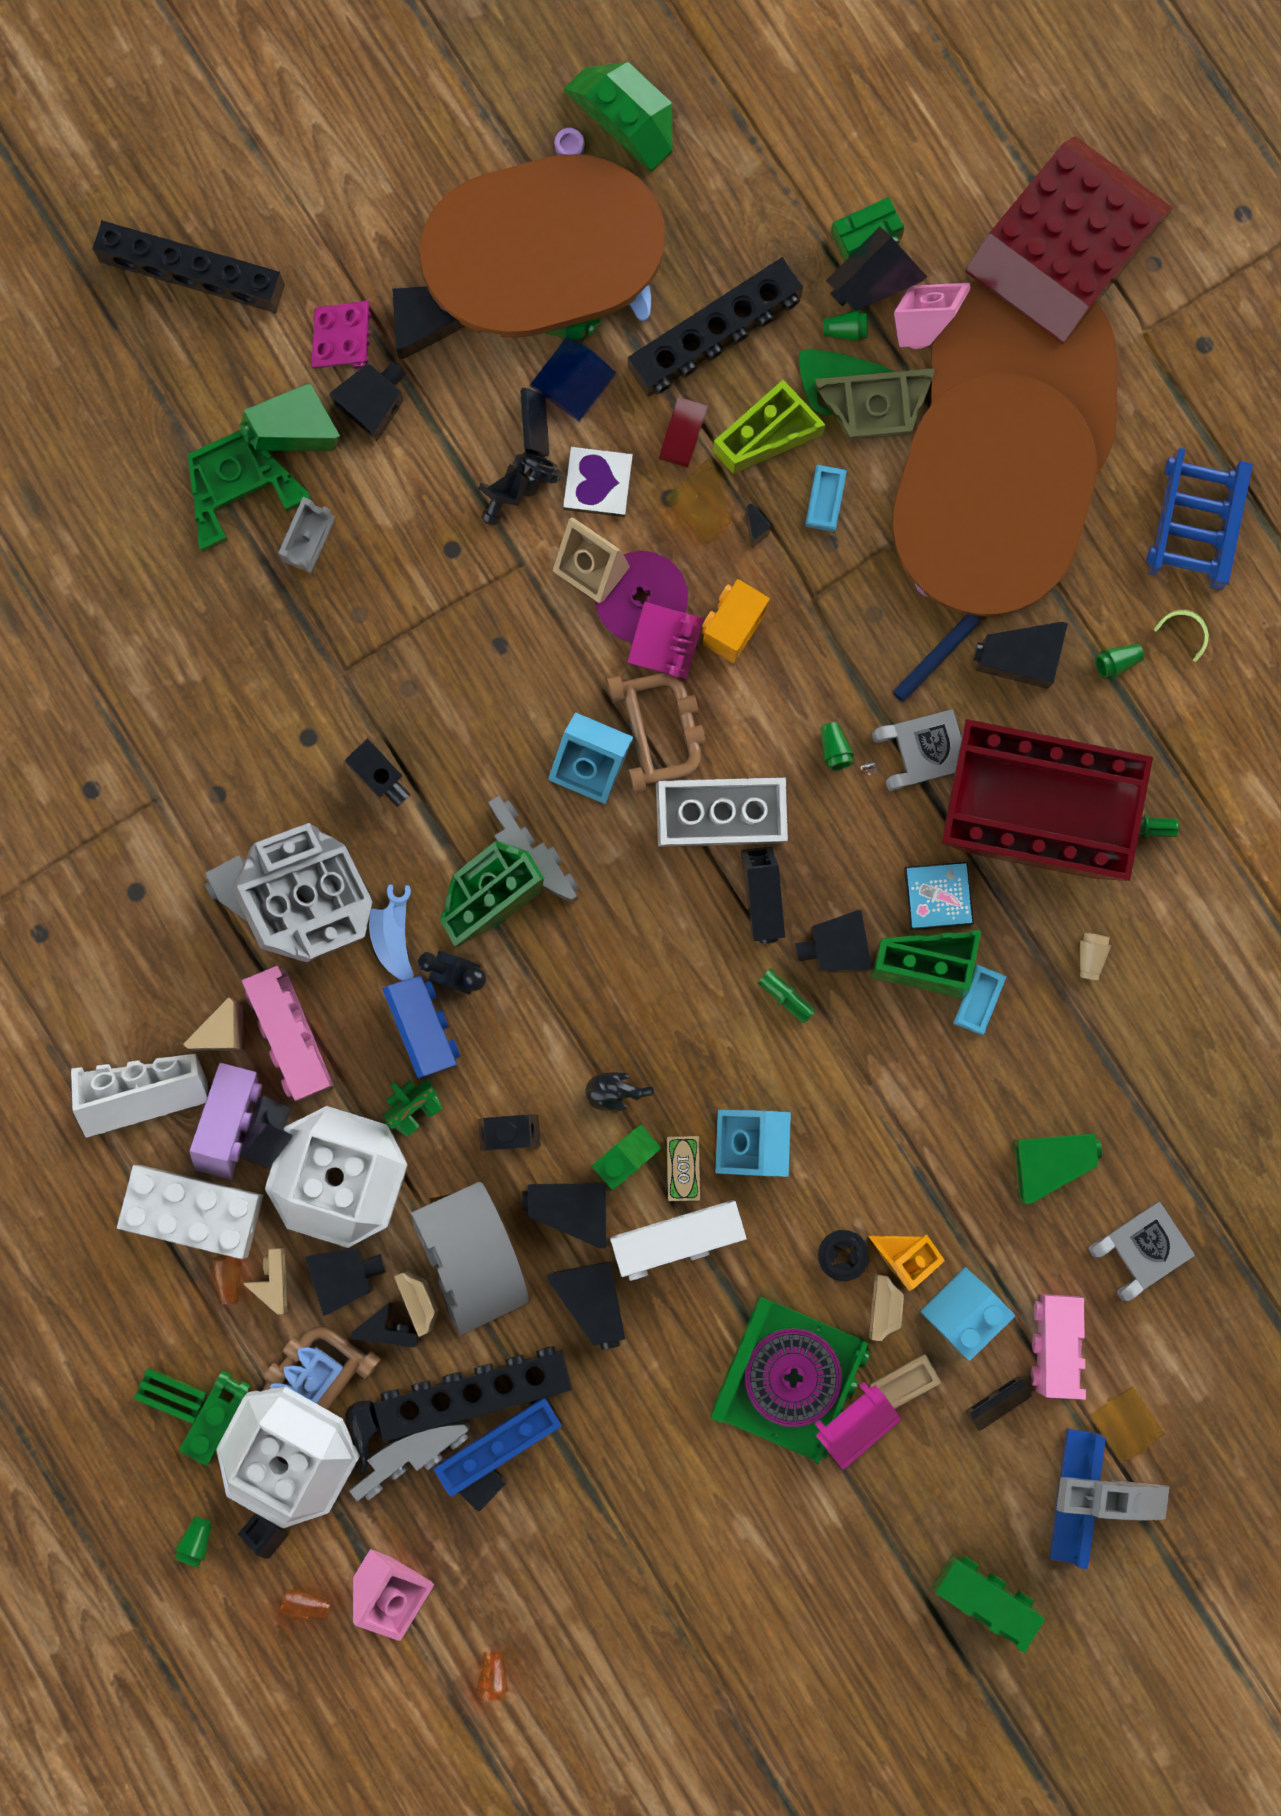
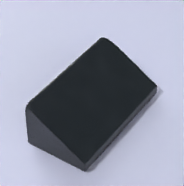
(534, 422)
(999, 1403)

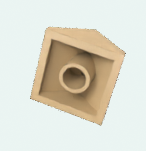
(589, 561)
(221, 1030)

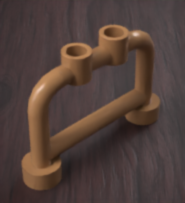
(692, 734)
(357, 1362)

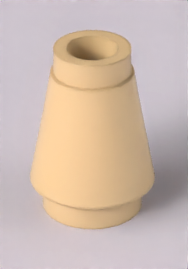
(1093, 954)

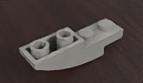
(545, 859)
(417, 1448)
(1113, 1499)

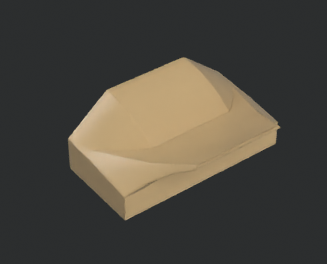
(418, 1301)
(885, 1309)

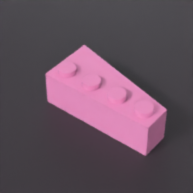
(288, 1033)

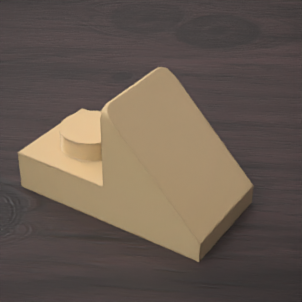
(274, 1291)

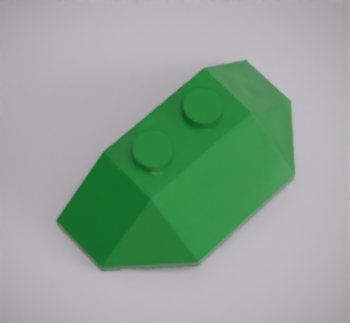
(627, 109)
(489, 891)

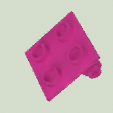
(341, 335)
(665, 640)

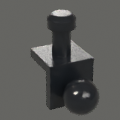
(507, 491)
(452, 971)

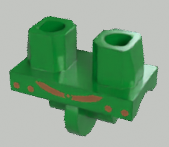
(400, 1114)

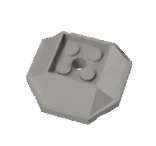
(318, 870)

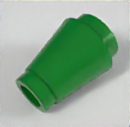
(847, 326)
(1117, 660)
(836, 750)
(194, 1542)

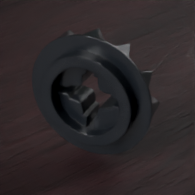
(537, 467)
(859, 1255)

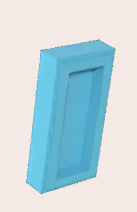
(825, 498)
(980, 1000)

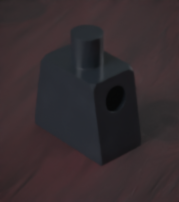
(370, 397)
(368, 760)
(838, 945)
(509, 1132)
(342, 1276)

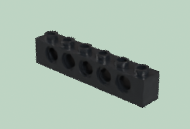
(188, 266)
(775, 278)
(396, 1424)

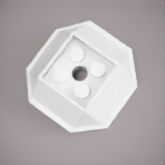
(371, 1181)
(303, 1434)

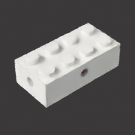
(190, 1211)

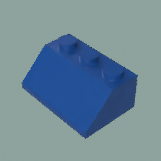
(422, 1026)

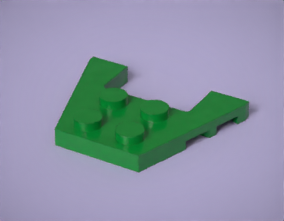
(228, 473)

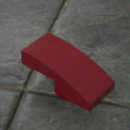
(683, 432)

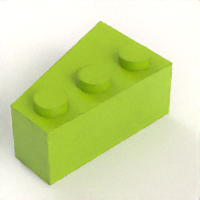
(768, 429)

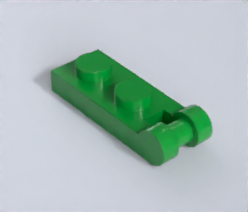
(213, 1419)

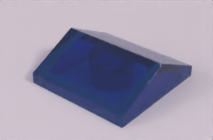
(573, 378)

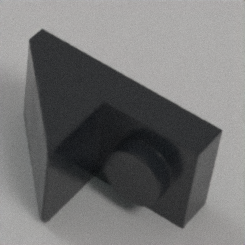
(266, 1133)
(377, 1330)

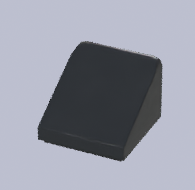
(757, 525)
(262, 1536)

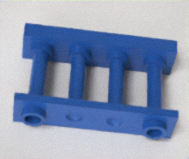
(1230, 510)

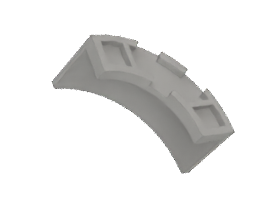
(473, 1257)

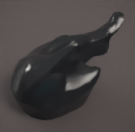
(608, 1091)
(362, 1425)

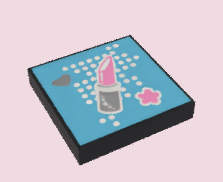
(938, 896)

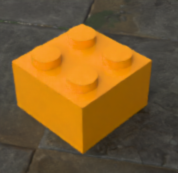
(735, 621)

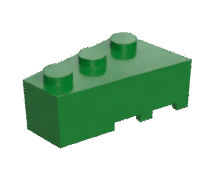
(929, 962)
(989, 1601)

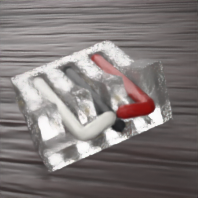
(869, 768)

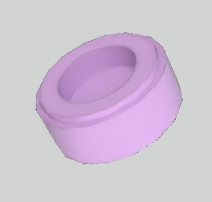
(569, 142)

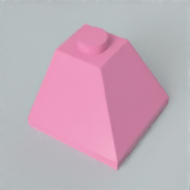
(927, 311)
(387, 1595)

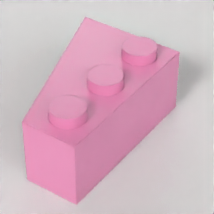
(1059, 1346)

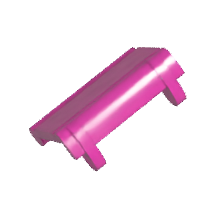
(858, 1426)

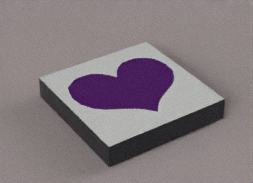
(598, 482)

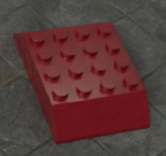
(1067, 238)
(1047, 801)

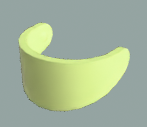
(1194, 615)

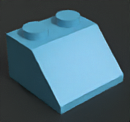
(590, 758)
(753, 1142)
(967, 1313)

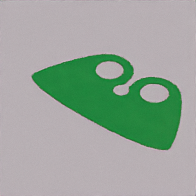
(826, 364)

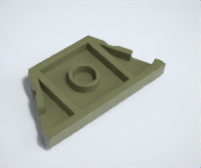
(876, 402)

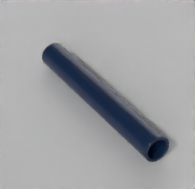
(935, 657)

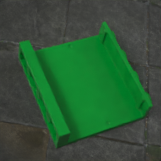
(733, 1400)

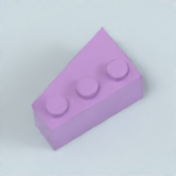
(224, 1121)

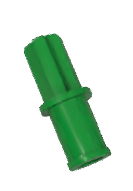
(1158, 827)
(786, 996)

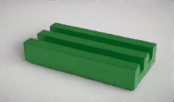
(145, 1385)

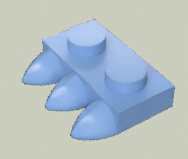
(313, 1376)

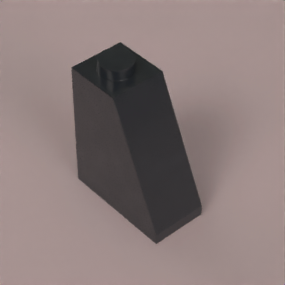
(874, 272)
(419, 320)
(1023, 654)
(763, 894)
(570, 1208)
(592, 1301)

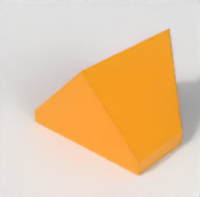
(908, 1257)

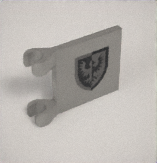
(926, 746)
(1148, 1246)

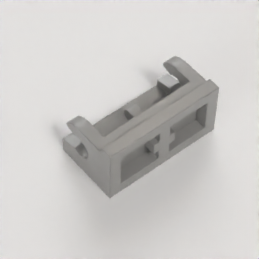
(306, 535)

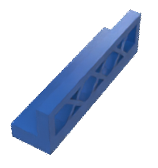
(497, 1446)
(1074, 1532)

